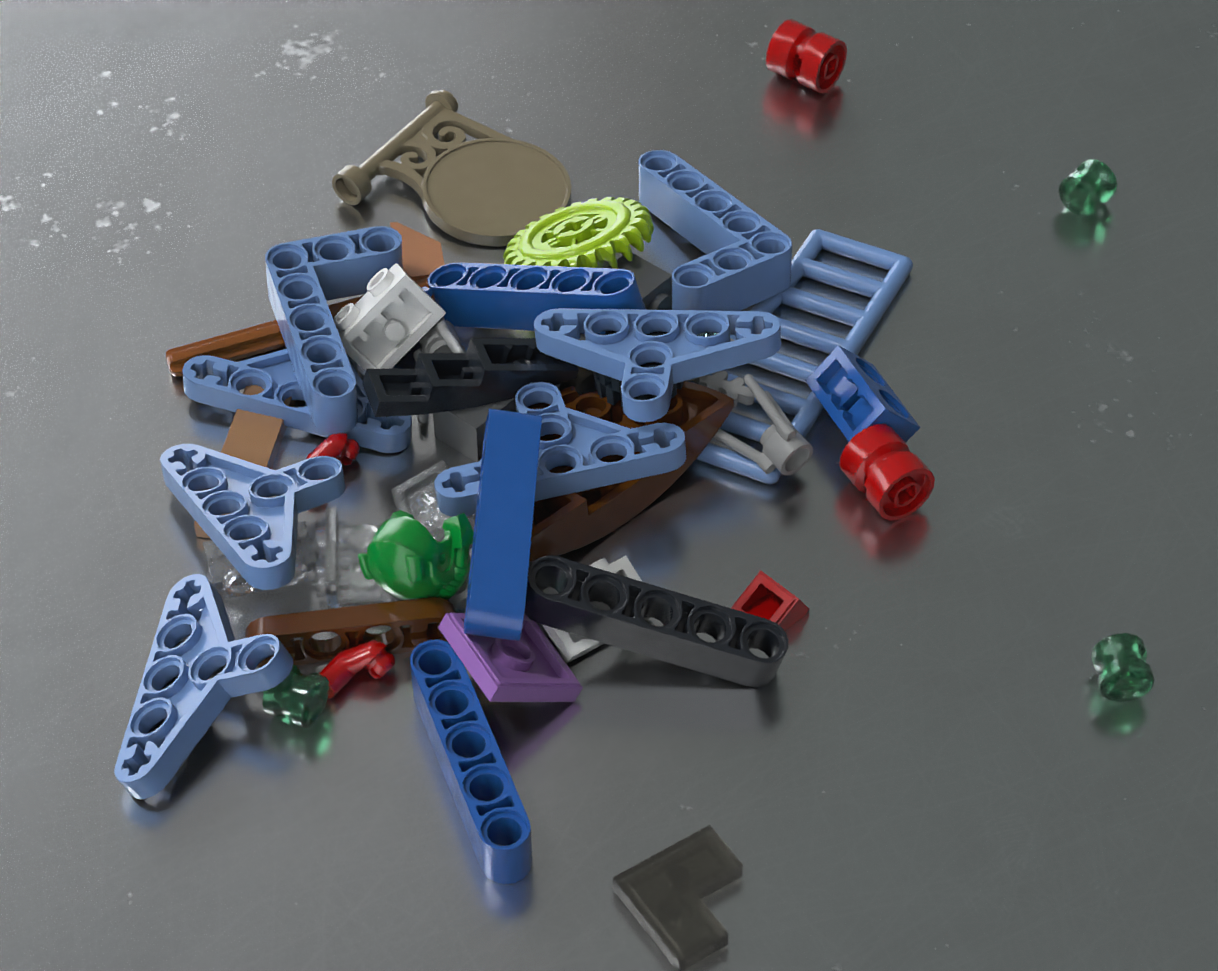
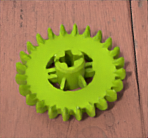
(583, 235)

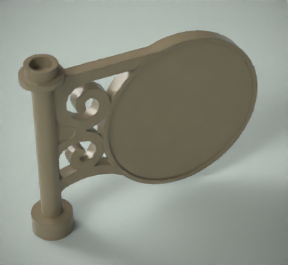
(472, 188)

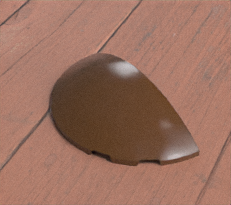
(588, 515)

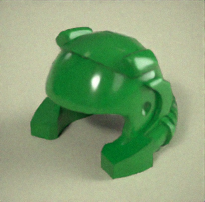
(413, 563)

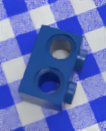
(858, 395)

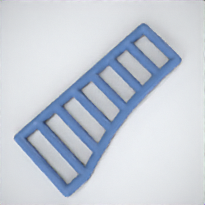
(862, 322)

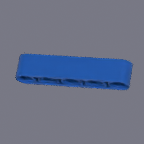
(516, 294)
(503, 525)
(471, 763)

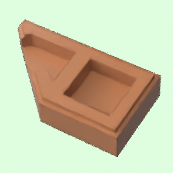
(419, 252)

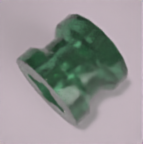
(1088, 187)
(1122, 667)
(298, 697)

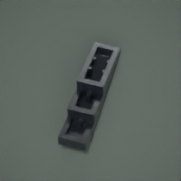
(455, 381)

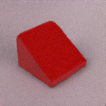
(771, 601)

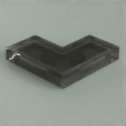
(668, 892)

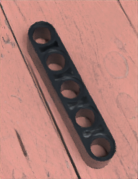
(679, 613)

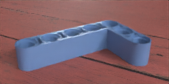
(743, 251)
(299, 284)

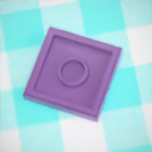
(510, 668)

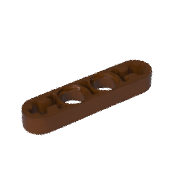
(351, 627)

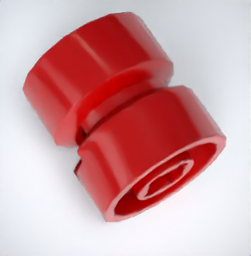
(806, 56)
(887, 472)

